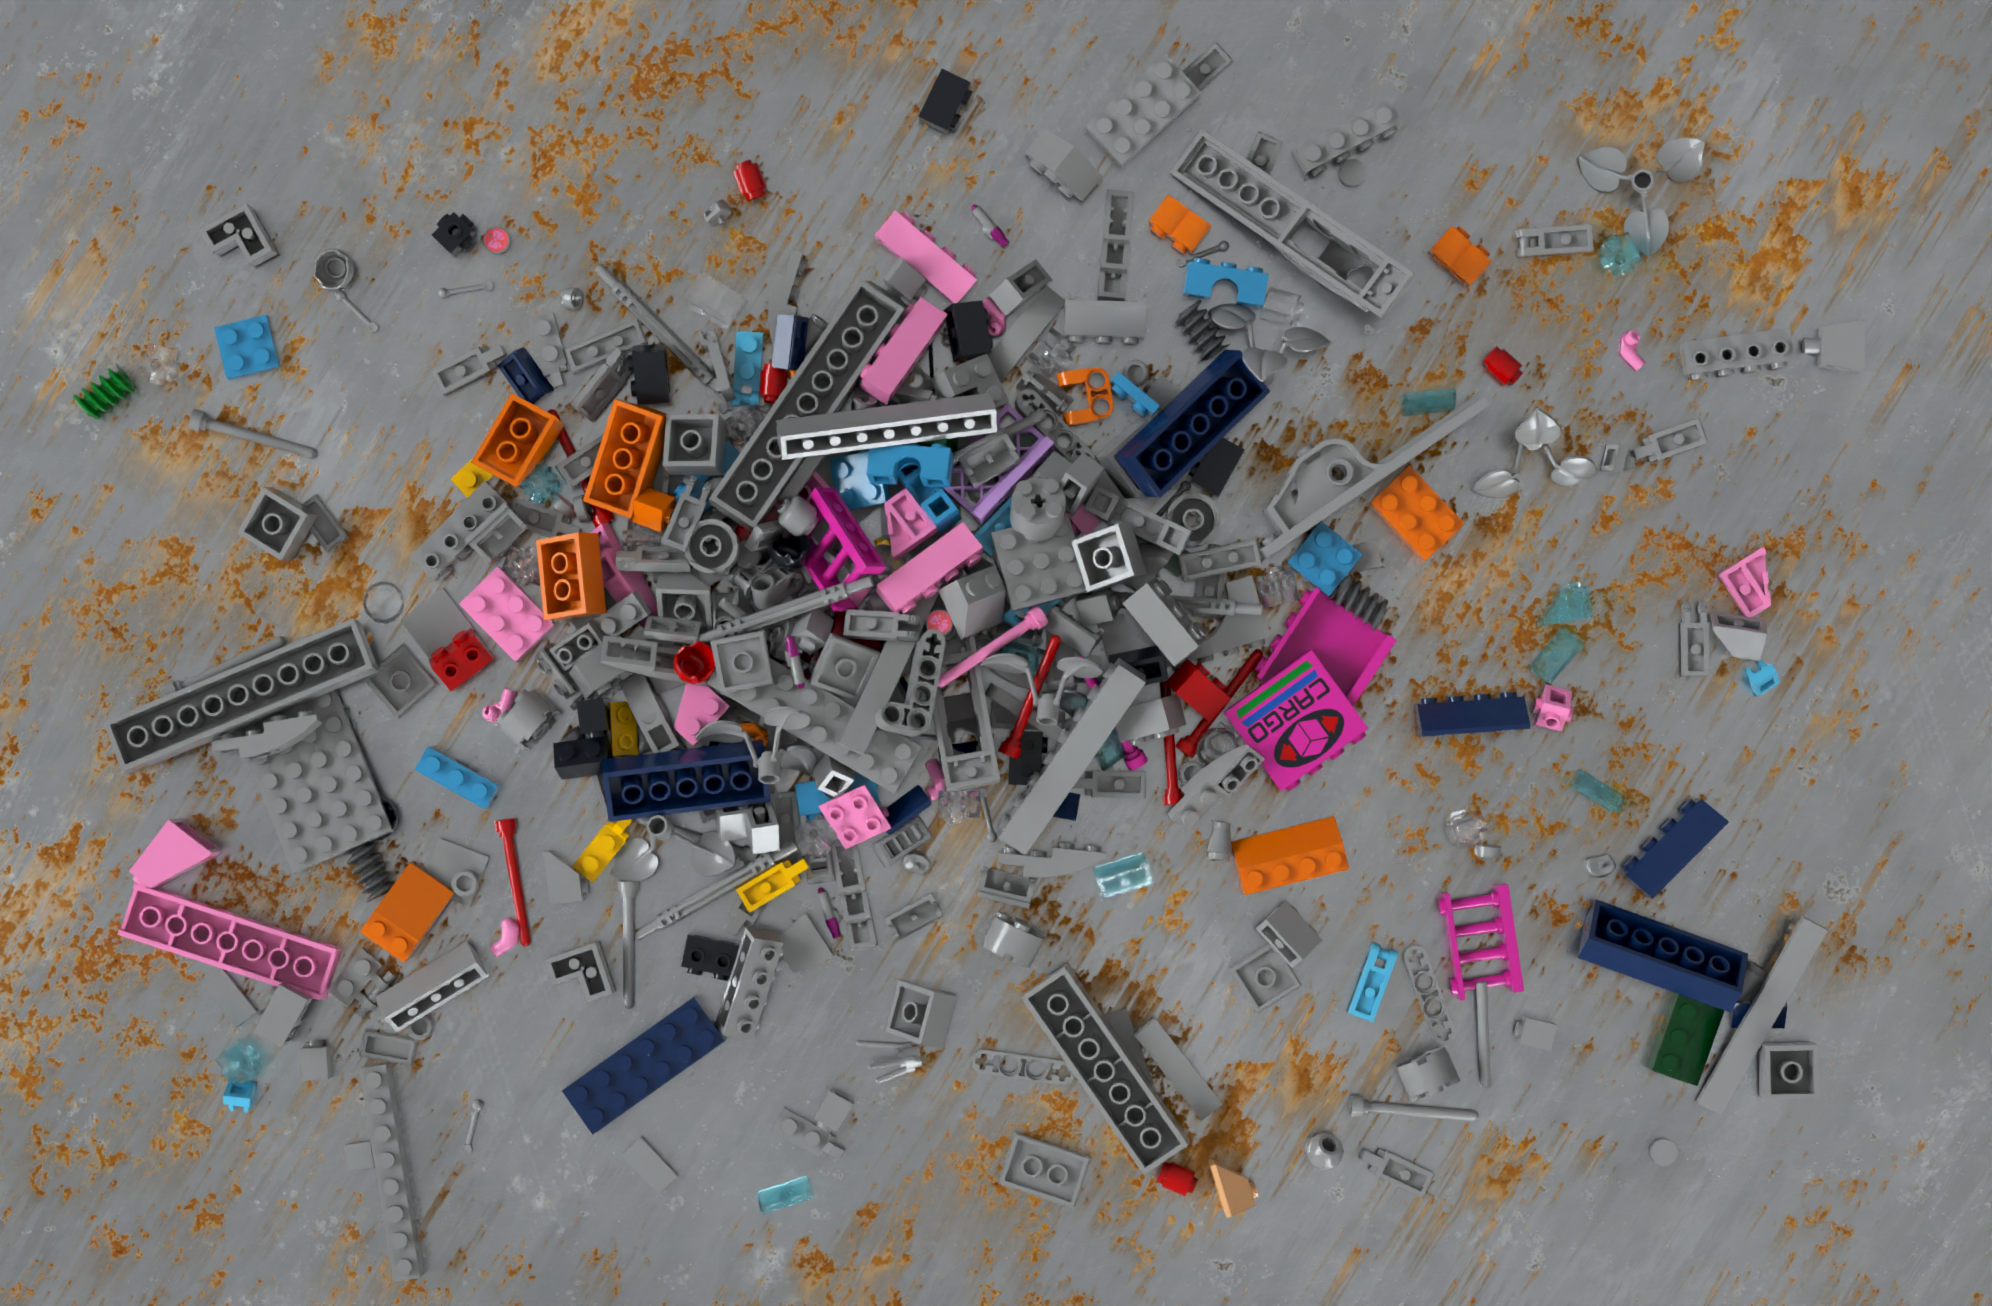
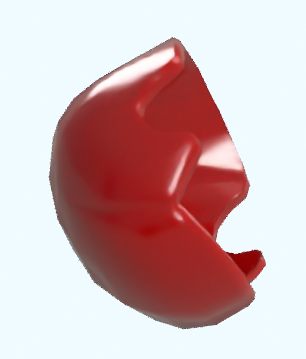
(694, 663)

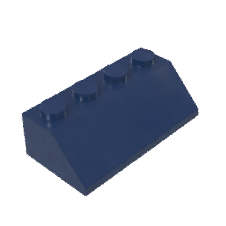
(1471, 716)
(1674, 847)

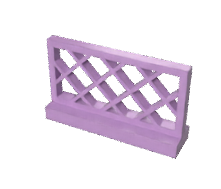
(1007, 483)

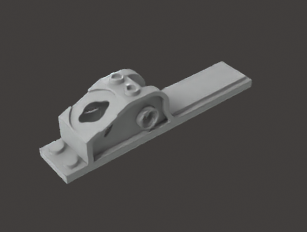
(1277, 214)
(1322, 494)
(961, 711)

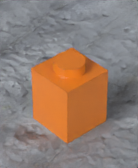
(653, 509)

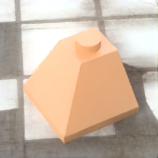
(1233, 1188)

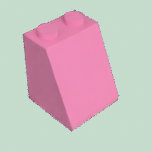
(172, 854)

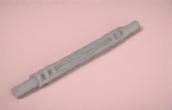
(658, 328)
(1207, 605)
(786, 610)
(716, 890)

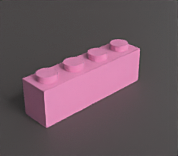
(926, 257)
(903, 350)
(930, 569)

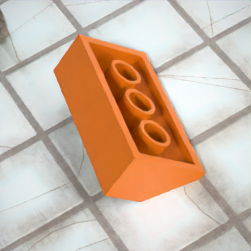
(626, 457)
(1289, 855)

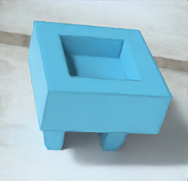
(1763, 679)
(239, 1095)

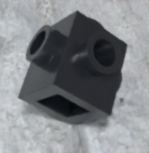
(461, 240)

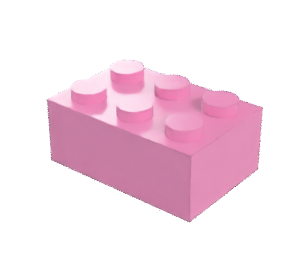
(507, 614)

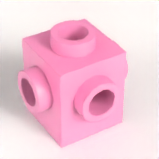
(1553, 708)

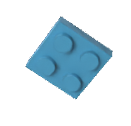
(247, 347)
(1126, 389)
(853, 484)
(1324, 558)

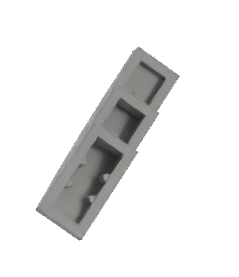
(1115, 245)
(641, 658)
(853, 897)
(1177, 1068)

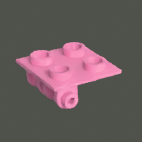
(855, 816)

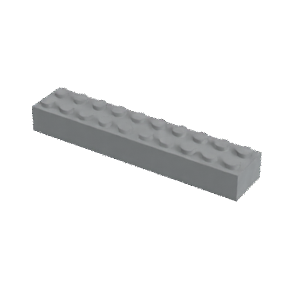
(816, 388)
(241, 696)

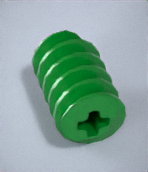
(105, 392)

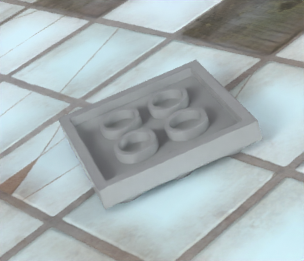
(1038, 569)

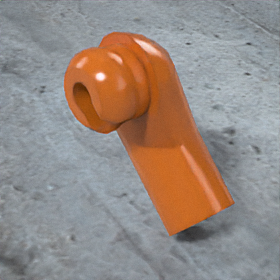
(755, 731)

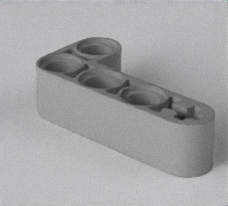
(920, 682)

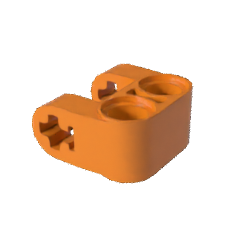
(1104, 393)

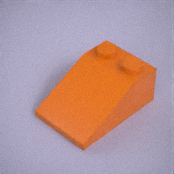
(517, 440)
(407, 912)

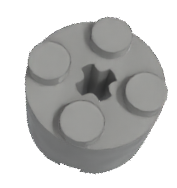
(1037, 508)
(1205, 509)
(719, 560)
(528, 719)
(1013, 939)
(1427, 1073)

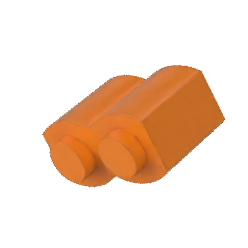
(1179, 225)
(1460, 255)

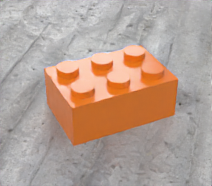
(1416, 513)
(571, 576)

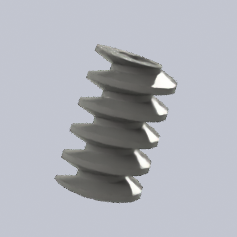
(1201, 331)
(1360, 601)
(369, 871)

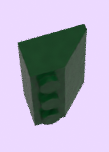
(1685, 1039)

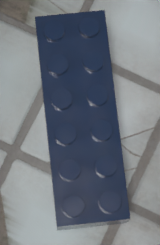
(1191, 424)
(682, 781)
(1663, 955)
(644, 1064)

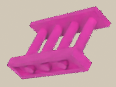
(853, 541)
(1502, 925)

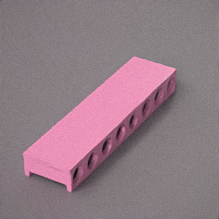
(229, 941)

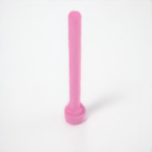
(1033, 620)

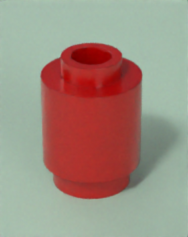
(750, 180)
(1503, 366)
(772, 383)
(1177, 1178)

